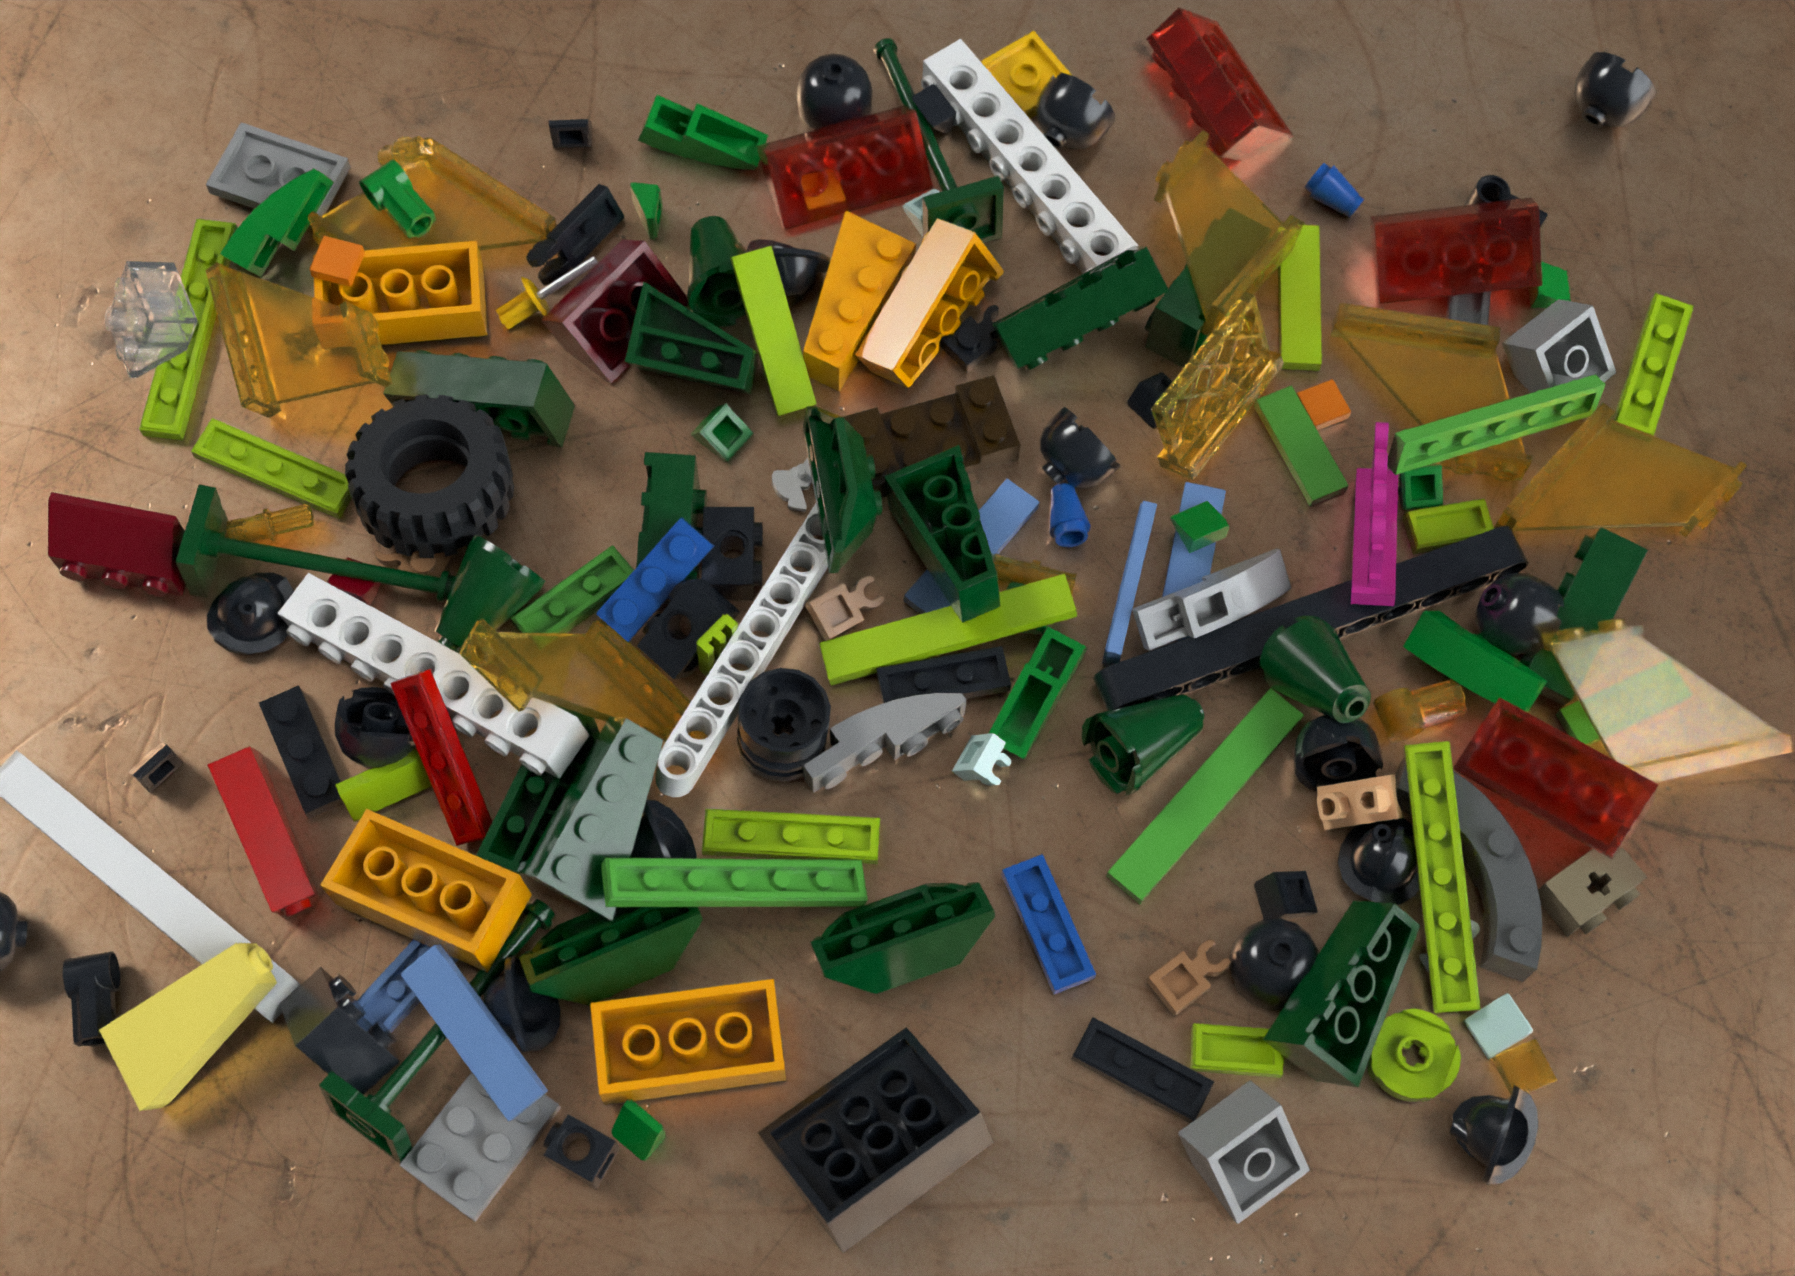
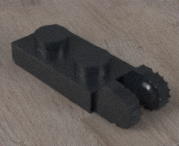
(576, 235)

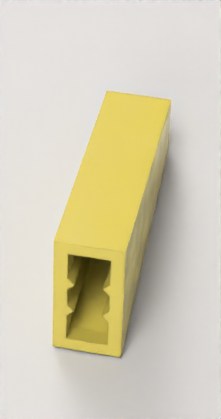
(183, 1025)

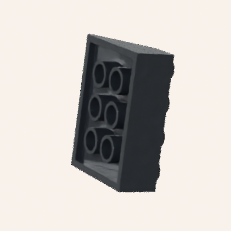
(876, 1138)

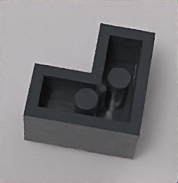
(335, 1035)

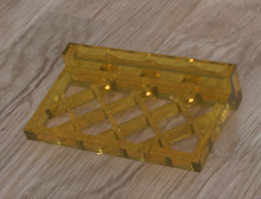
(1234, 388)

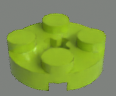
(1436, 1045)

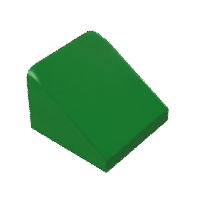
(648, 205)
(1554, 287)
(722, 432)
(1421, 487)
(1200, 526)
(638, 1130)

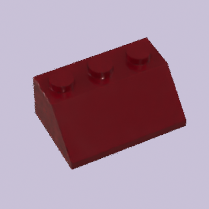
(600, 310)
(115, 544)

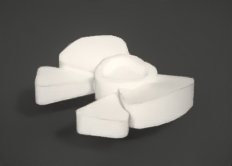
(790, 483)

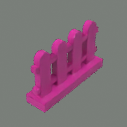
(1375, 528)

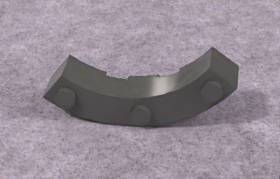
(1502, 876)

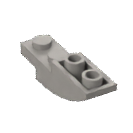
(1214, 601)
(897, 725)

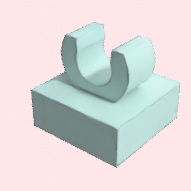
(979, 758)

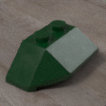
(840, 484)
(530, 808)
(904, 936)
(600, 957)

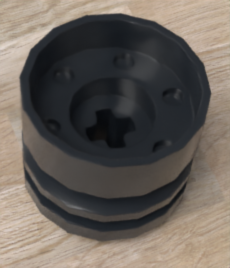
(778, 704)

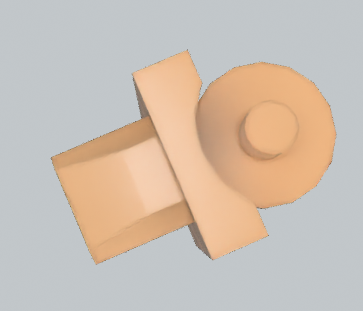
(1358, 802)

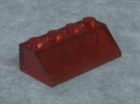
(1217, 86)
(869, 157)
(1457, 250)
(1557, 778)

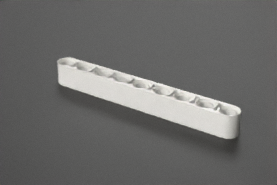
(745, 649)
(127, 870)

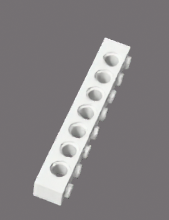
(959, 68)
(319, 603)

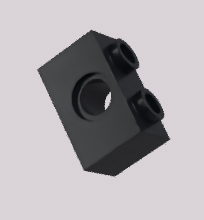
(727, 530)
(663, 636)

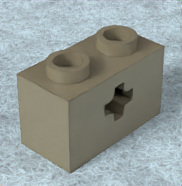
(1573, 905)

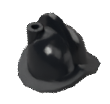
(795, 266)
(246, 615)
(662, 834)
(1380, 861)
(519, 1011)
(1497, 1132)

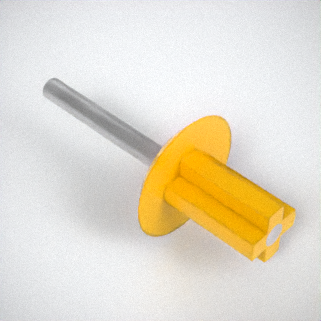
(534, 300)

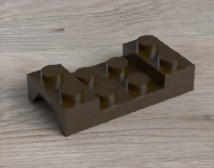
(969, 418)

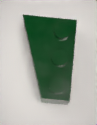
(686, 346)
(670, 494)

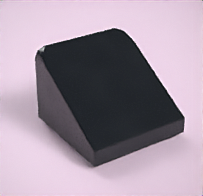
(935, 108)
(571, 133)
(1146, 396)
(156, 767)
(1285, 895)

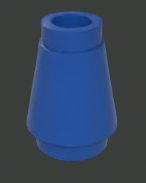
(1333, 190)
(1067, 517)

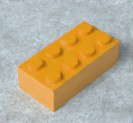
(418, 292)
(426, 889)
(687, 1042)

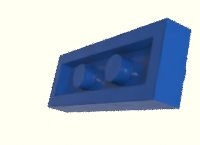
(654, 579)
(1048, 924)

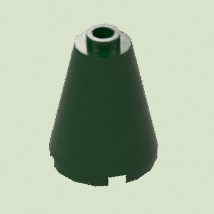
(711, 277)
(487, 588)
(1315, 669)
(1140, 739)

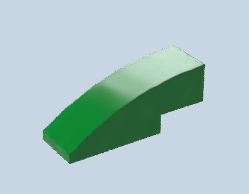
(701, 135)
(277, 221)
(1473, 661)
(1037, 691)

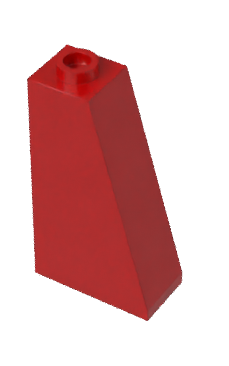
(264, 830)

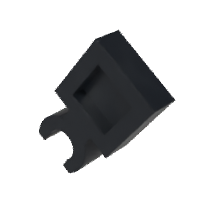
(972, 340)

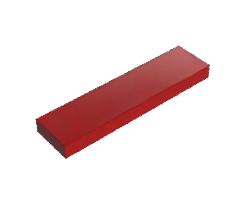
(442, 756)

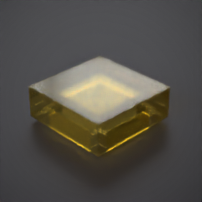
(1524, 1067)

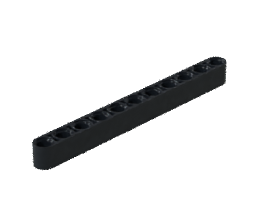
(1239, 645)

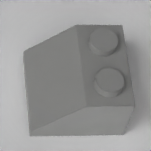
(1559, 347)
(1244, 1150)

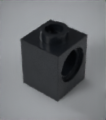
(592, 1167)

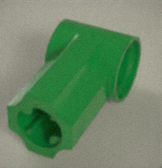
(393, 192)

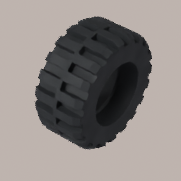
(421, 433)

